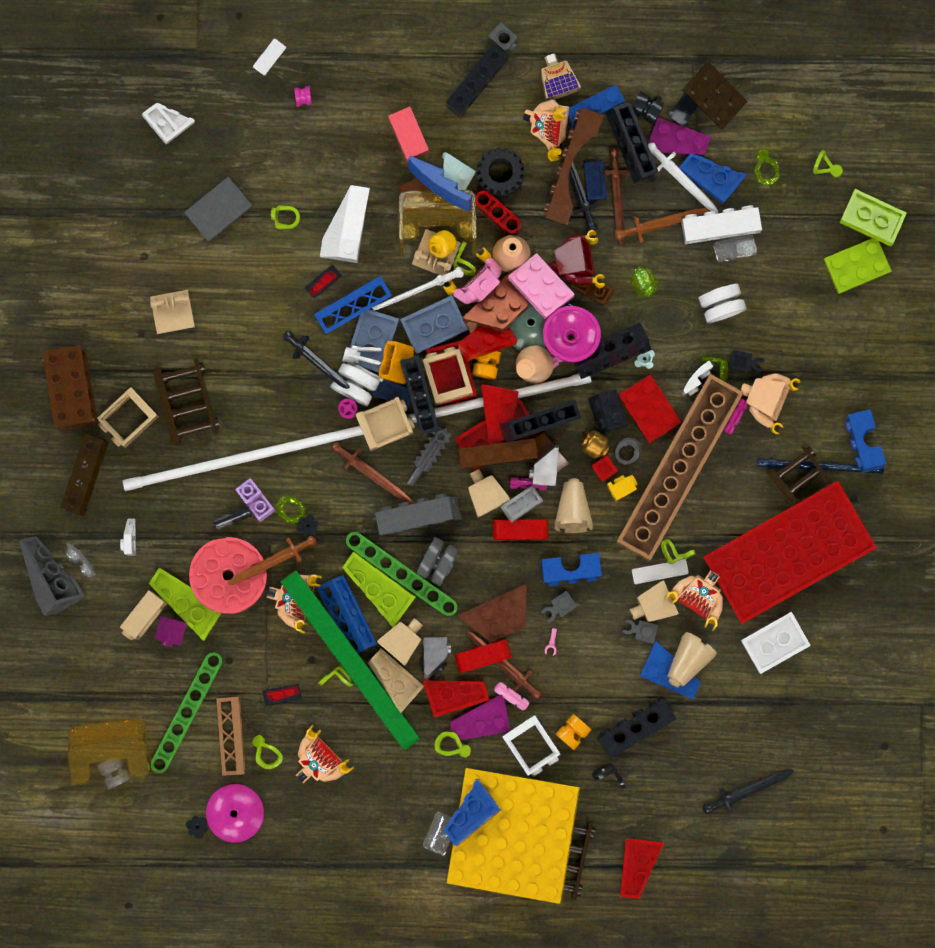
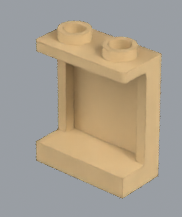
(385, 423)

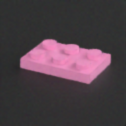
(541, 286)

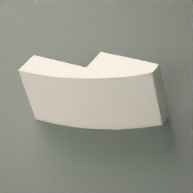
(693, 383)

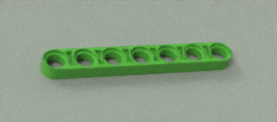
(395, 566)
(186, 722)

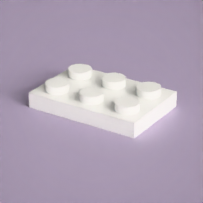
(775, 643)

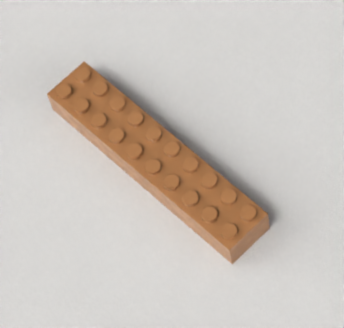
(679, 467)

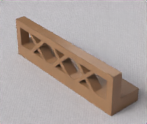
(238, 736)

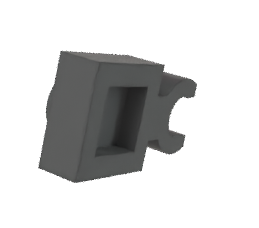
(562, 604)
(644, 631)

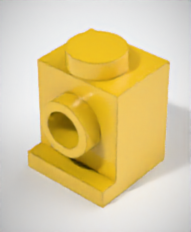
(622, 487)

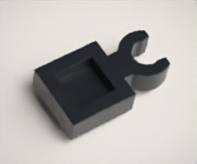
(742, 362)

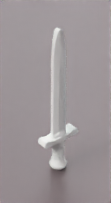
(679, 175)
(440, 280)

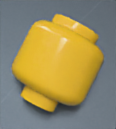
(442, 244)

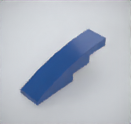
(434, 179)

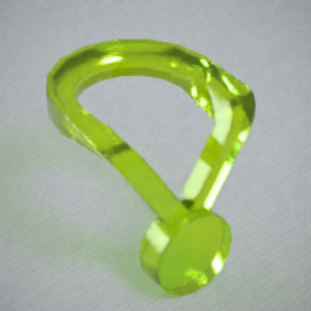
(764, 155)
(723, 366)
(280, 504)

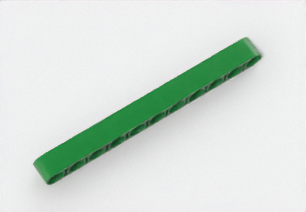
(350, 660)

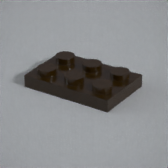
(714, 95)

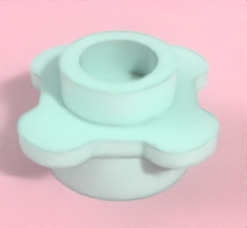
(646, 363)

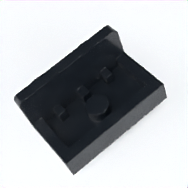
(607, 411)

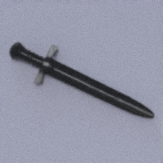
(580, 196)
(303, 349)
(745, 792)

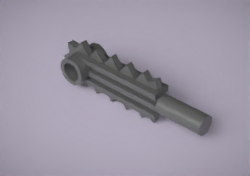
(423, 462)

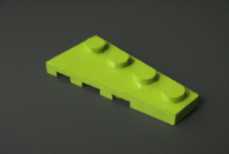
(384, 592)
(184, 603)

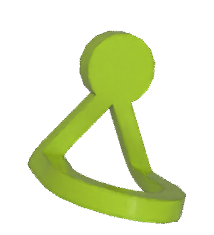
(835, 170)
(274, 216)
(466, 272)
(678, 557)
(350, 683)
(259, 742)
(464, 750)

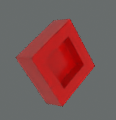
(604, 468)

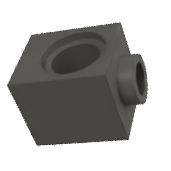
(502, 30)

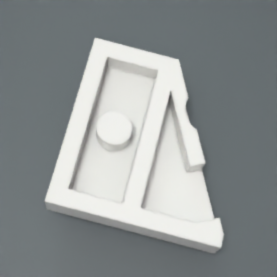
(166, 122)
(128, 544)

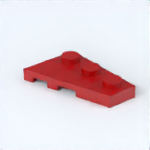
(485, 341)
(498, 409)
(454, 695)
(637, 865)

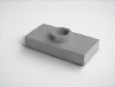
(521, 504)

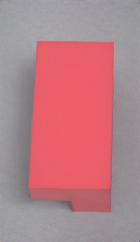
(408, 133)

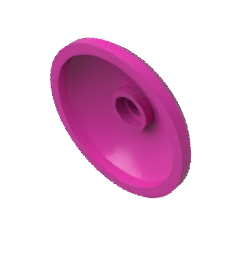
(573, 322)
(249, 811)

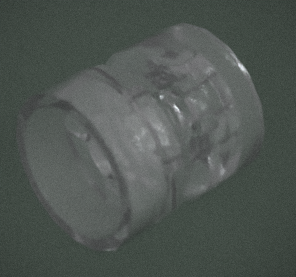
(108, 767)

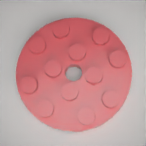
(207, 578)

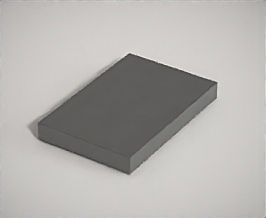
(218, 209)

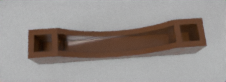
(561, 204)

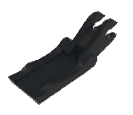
(683, 110)

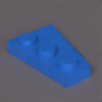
(713, 178)
(657, 669)
(472, 814)

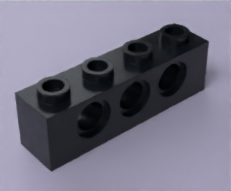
(476, 81)
(632, 142)
(615, 350)
(419, 395)
(540, 421)
(664, 717)

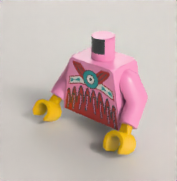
(479, 284)

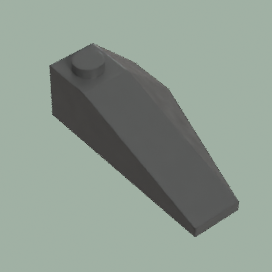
(49, 581)

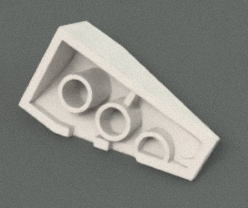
(345, 231)

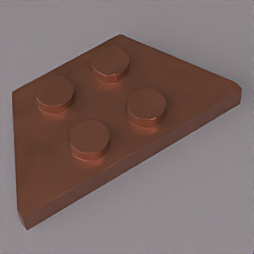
(499, 307)
(499, 616)

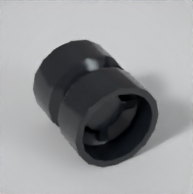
(647, 108)

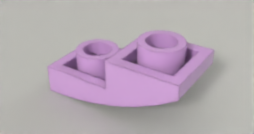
(255, 500)

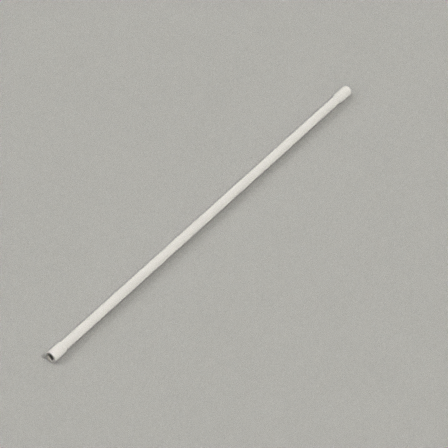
(138, 482)

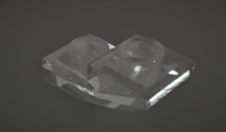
(735, 247)
(77, 556)

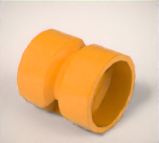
(486, 365)
(573, 732)

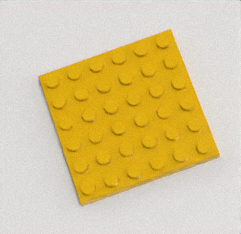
(524, 844)

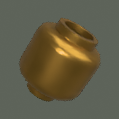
(594, 444)

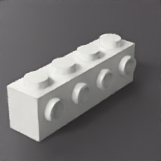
(721, 225)

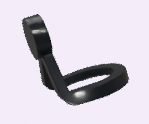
(441, 669)
(605, 767)

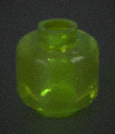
(644, 281)

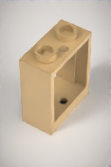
(454, 394)
(105, 426)
(143, 616)

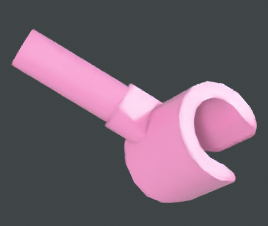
(552, 641)

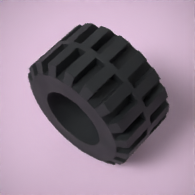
(505, 157)

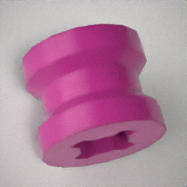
(303, 96)
(346, 407)

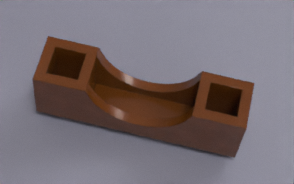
(498, 453)

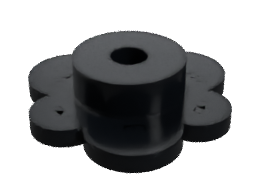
(301, 527)
(191, 825)

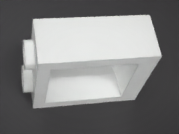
(552, 758)

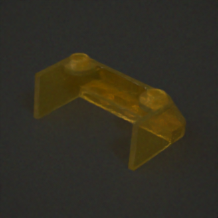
(430, 210)

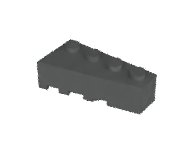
(418, 514)

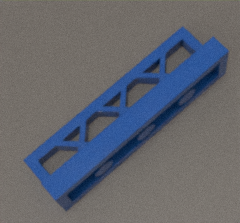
(350, 298)
(349, 613)

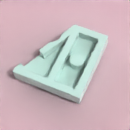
(457, 171)

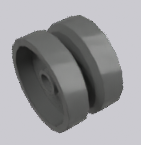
(437, 561)

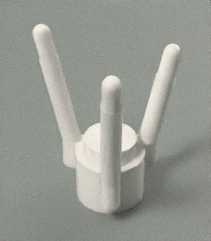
(352, 356)

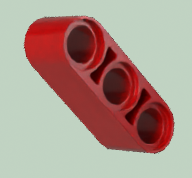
(494, 204)
(520, 530)
(482, 656)

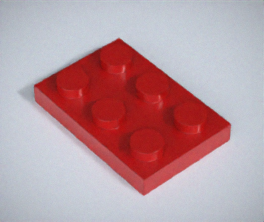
(448, 373)
(649, 408)

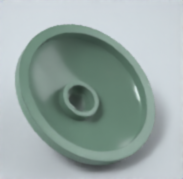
(527, 334)

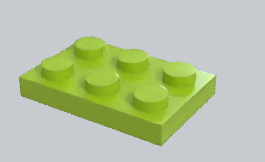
(873, 217)
(857, 265)

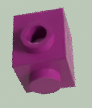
(170, 631)

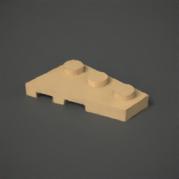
(395, 679)

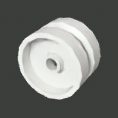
(722, 303)
(357, 380)

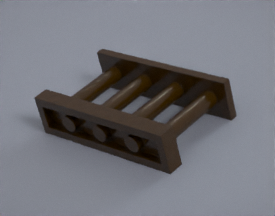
(172, 415)
(84, 475)
(790, 490)
(576, 889)

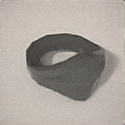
(624, 442)

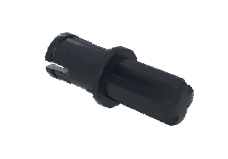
(232, 518)

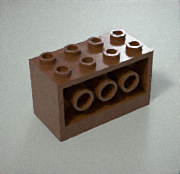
(70, 388)

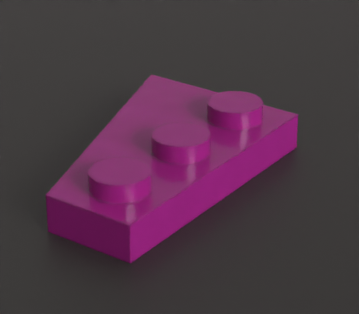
(678, 139)
(483, 720)

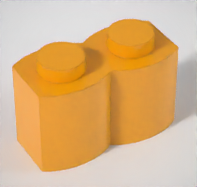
(390, 366)

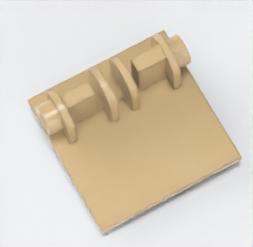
(425, 259)
(172, 311)

